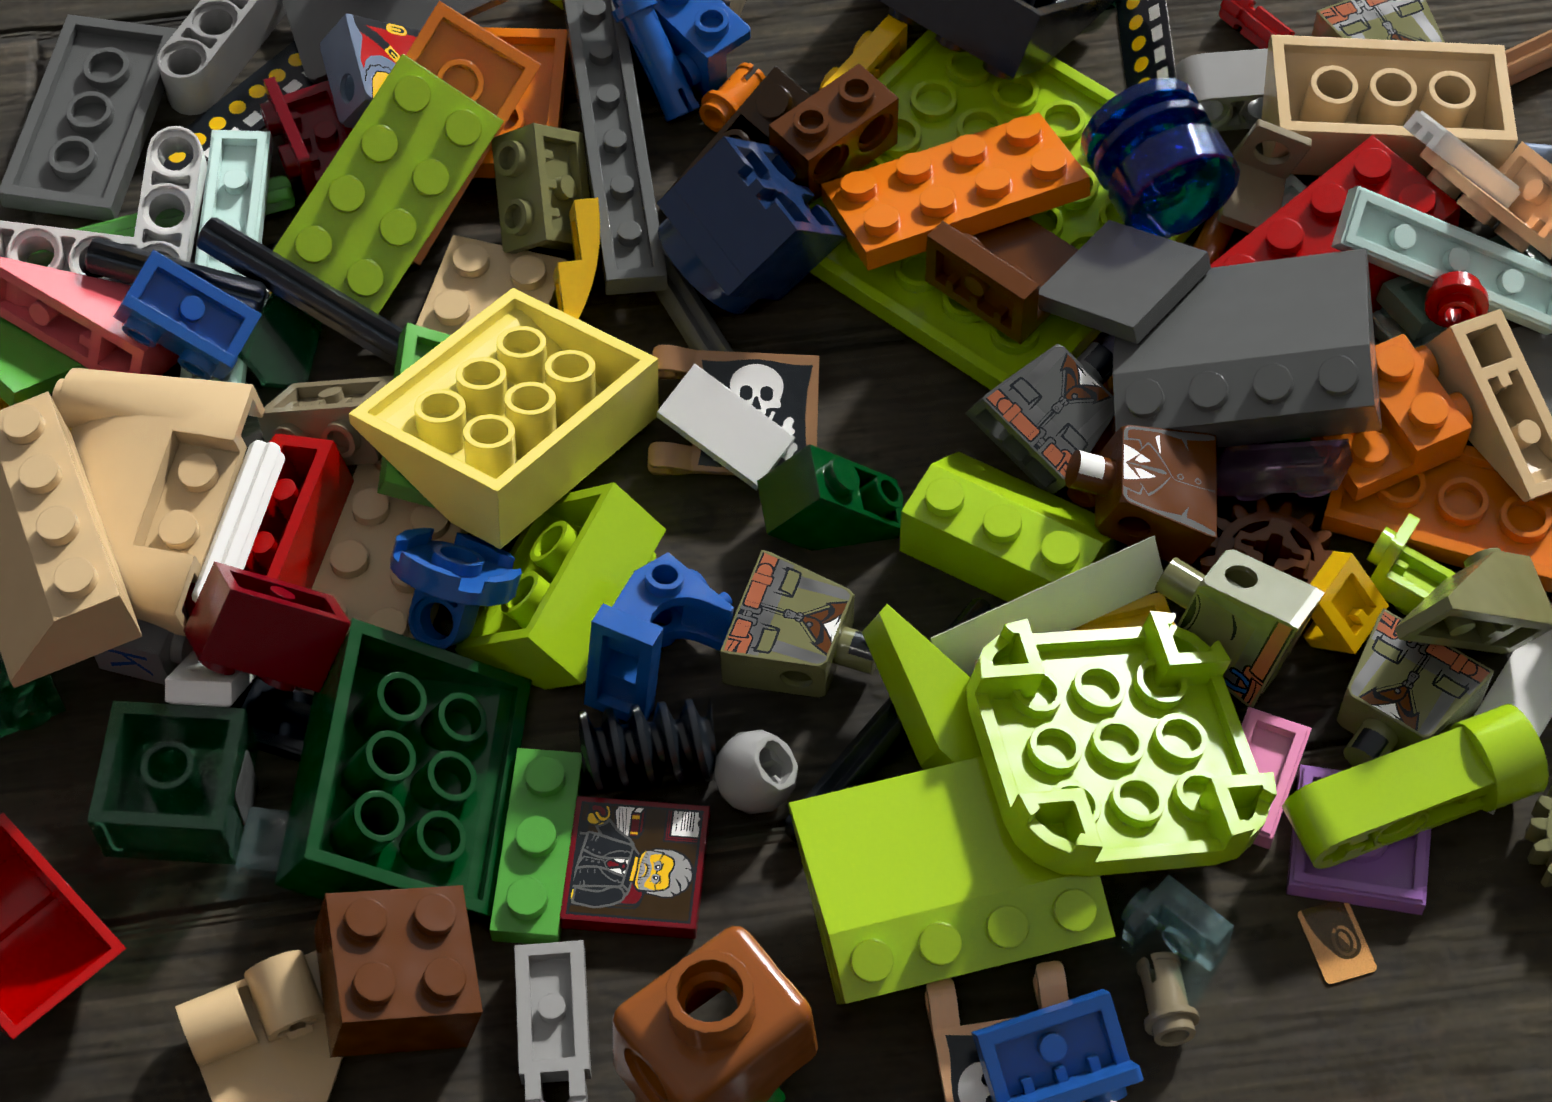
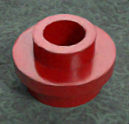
(1455, 299)

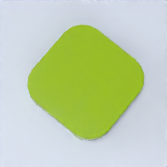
(1116, 748)

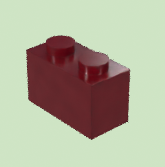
(266, 628)

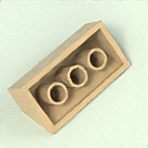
(1367, 87)
(56, 563)

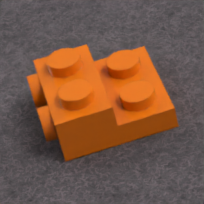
(1417, 417)

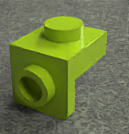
(1402, 572)

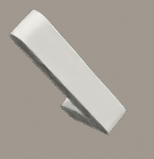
(159, 191)

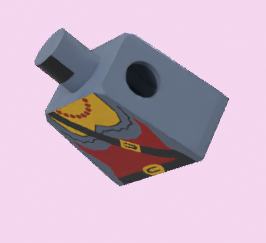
(358, 60)

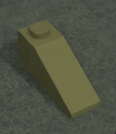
(1484, 607)

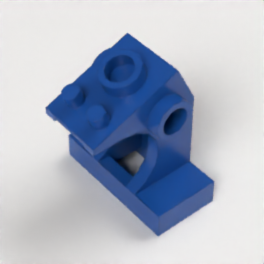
(628, 644)

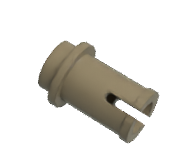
(1166, 999)

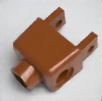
(736, 1059)

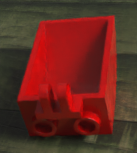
(46, 935)

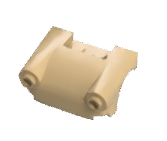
(159, 471)

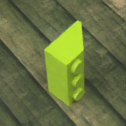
(997, 529)
(570, 566)

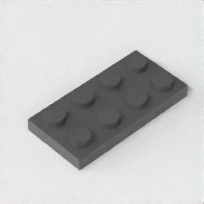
(88, 120)

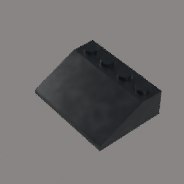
(1005, 34)

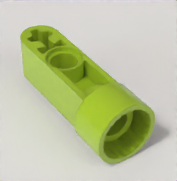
(1395, 796)

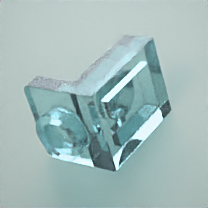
(1183, 919)

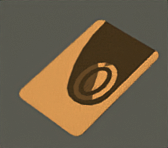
(1337, 941)

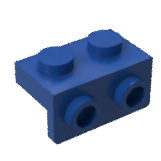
(701, 37)
(186, 317)
(1058, 1054)

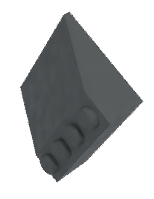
(1259, 355)

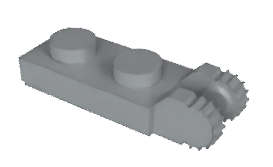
(552, 1018)

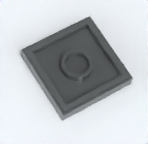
(1123, 281)

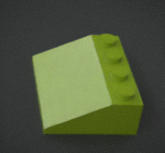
(929, 886)

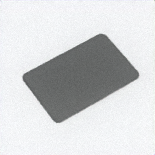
(246, 787)

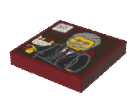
(635, 867)

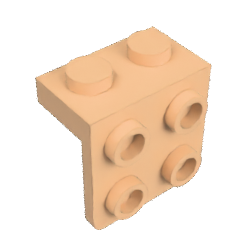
(1528, 217)

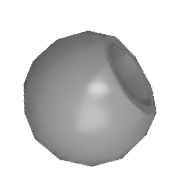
(755, 771)

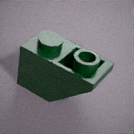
(829, 501)

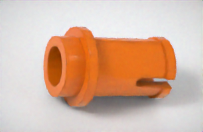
(721, 104)

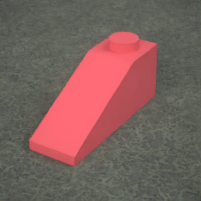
(76, 317)

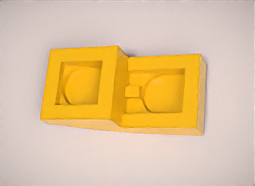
(575, 278)

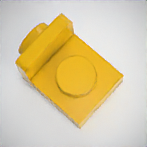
(1347, 607)

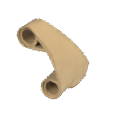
(264, 1034)

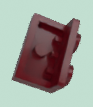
(307, 127)

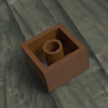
(397, 970)

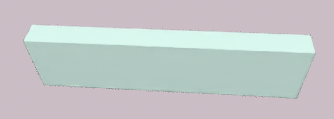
(1428, 247)

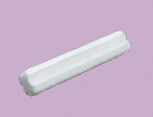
(244, 509)

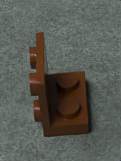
(997, 271)

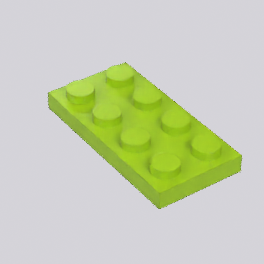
(389, 184)

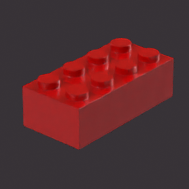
(1311, 218)

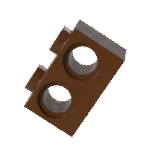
(837, 129)

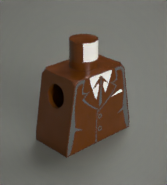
(1153, 486)

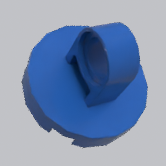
(455, 575)

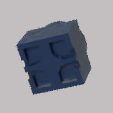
(744, 226)

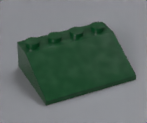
(417, 753)

